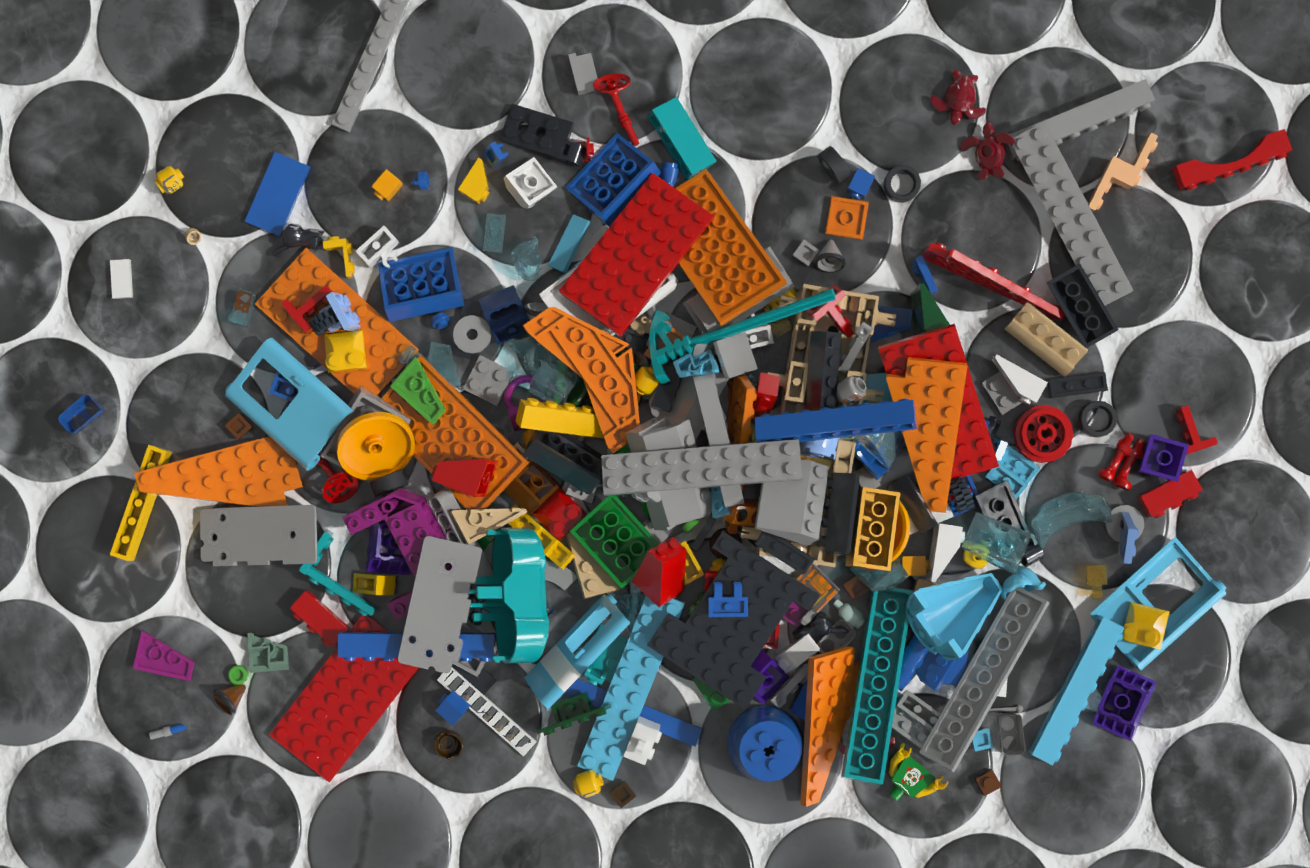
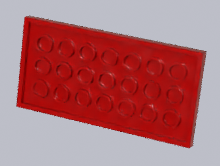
(636, 254)
(973, 444)
(341, 707)

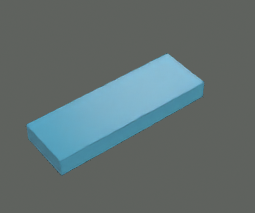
(569, 243)

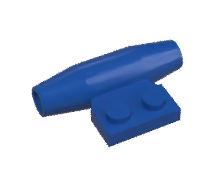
(927, 666)

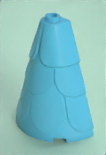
(952, 613)

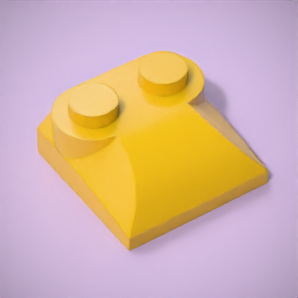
(345, 351)
(1145, 625)

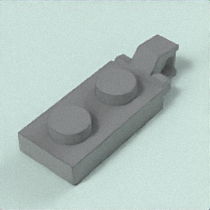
(856, 345)
(790, 685)

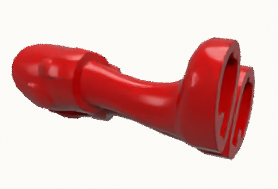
(1131, 455)

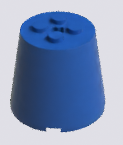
(759, 729)

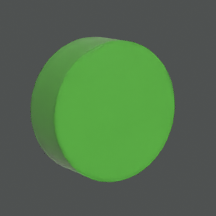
(689, 526)
(238, 674)

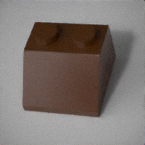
(532, 487)

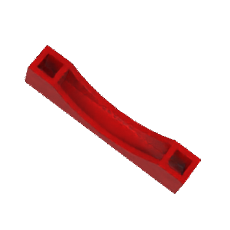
(1194, 172)

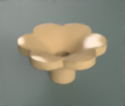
(641, 325)

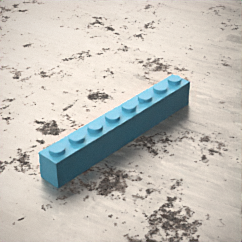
(1076, 690)

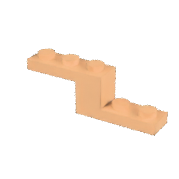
(1122, 172)

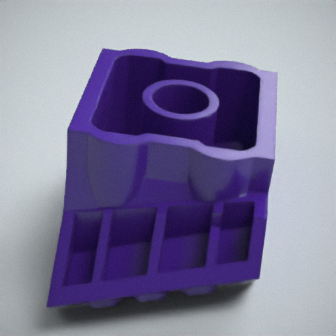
(383, 551)
(1124, 702)

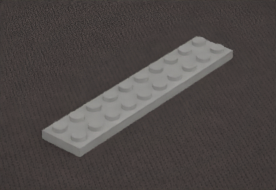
(1070, 212)
(701, 467)
(984, 678)

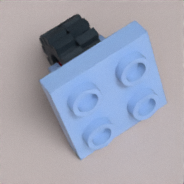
(335, 315)

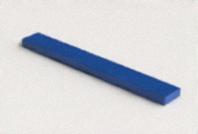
(669, 726)

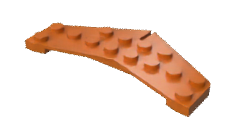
(592, 356)

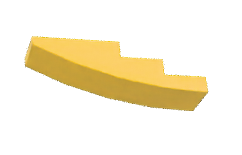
(552, 547)

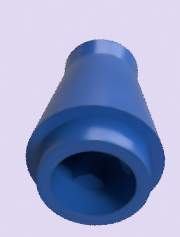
(669, 173)

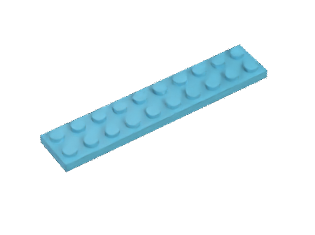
(627, 692)

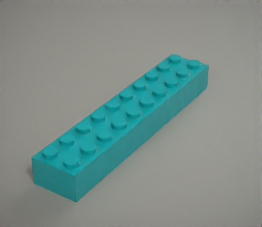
(876, 686)

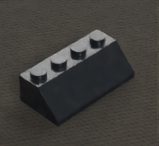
(1082, 306)
(823, 370)
(566, 458)
(840, 513)

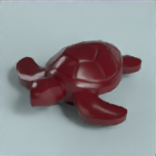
(960, 98)
(989, 150)

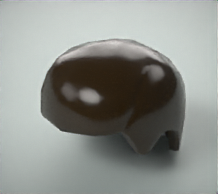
(448, 744)

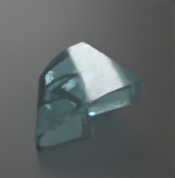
(442, 360)
(630, 605)

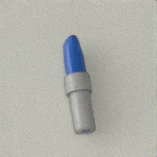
(167, 731)

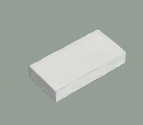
(121, 279)

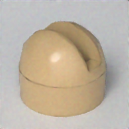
(195, 240)

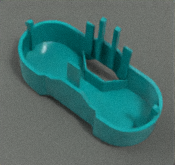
(515, 595)

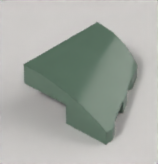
(266, 655)

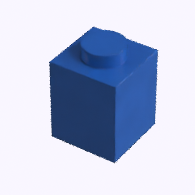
(860, 184)
(452, 707)

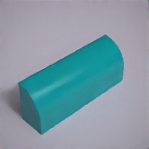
(681, 138)

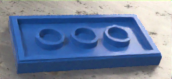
(277, 194)

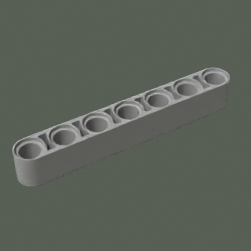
(715, 429)
(441, 505)

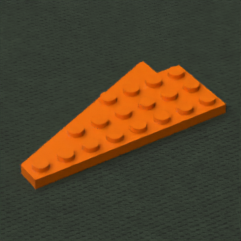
(937, 398)

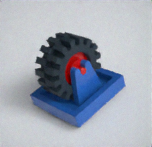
(961, 494)

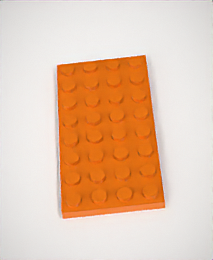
(727, 259)
(381, 339)
(458, 436)

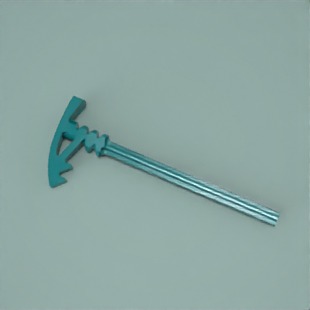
(660, 329)

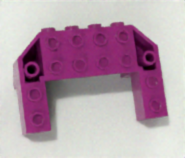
(409, 522)

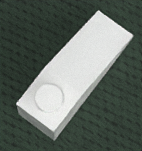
(1022, 382)

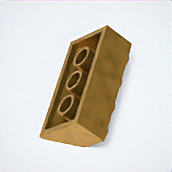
(874, 529)

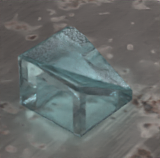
(408, 355)

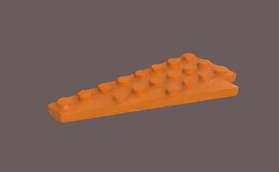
(740, 412)
(241, 475)
(828, 707)

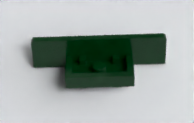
(572, 709)

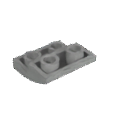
(735, 355)

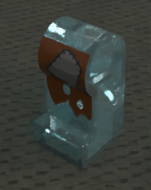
(242, 308)

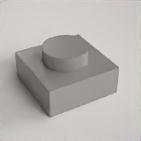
(806, 253)

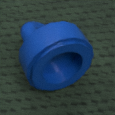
(422, 180)

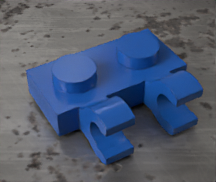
(727, 605)

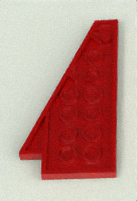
(988, 278)

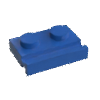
(921, 270)

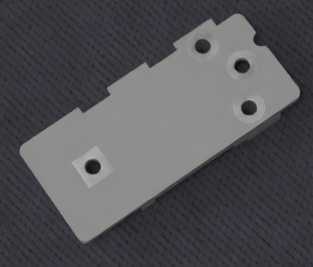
(259, 535)
(439, 604)

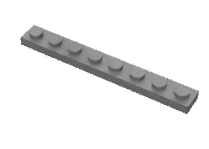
(369, 64)

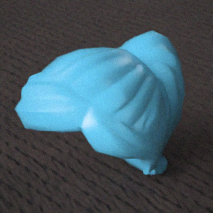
(1025, 579)

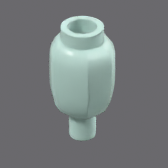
(849, 614)

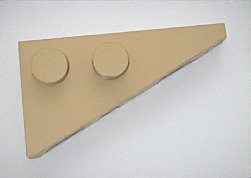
(475, 523)
(590, 574)

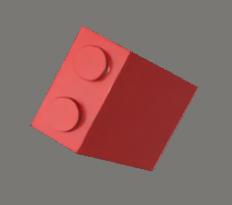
(466, 475)
(662, 572)

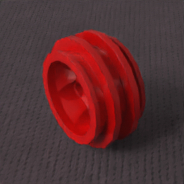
(1035, 452)

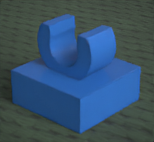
(494, 154)

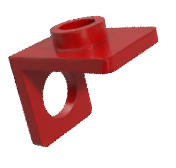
(589, 151)

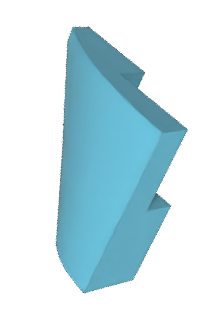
(702, 364)

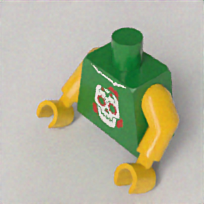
(911, 776)

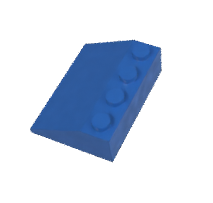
(612, 179)
(420, 284)

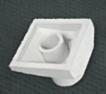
(529, 183)

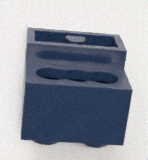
(504, 314)

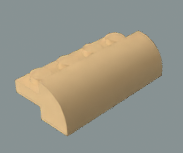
(1046, 339)

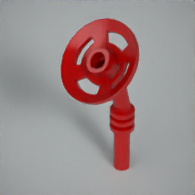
(612, 82)
(337, 483)

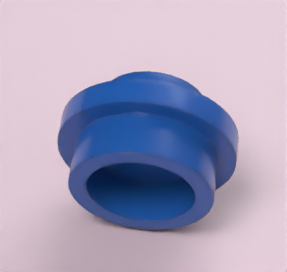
(440, 321)

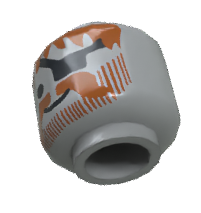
(851, 390)

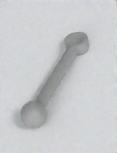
(1019, 709)

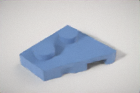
(1128, 537)

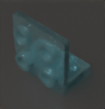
(553, 380)

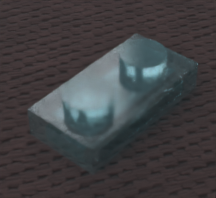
(494, 233)

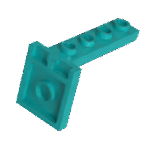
(332, 586)
(607, 662)

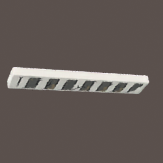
(488, 712)

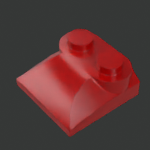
(559, 514)

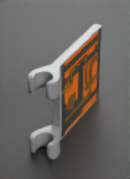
(822, 585)

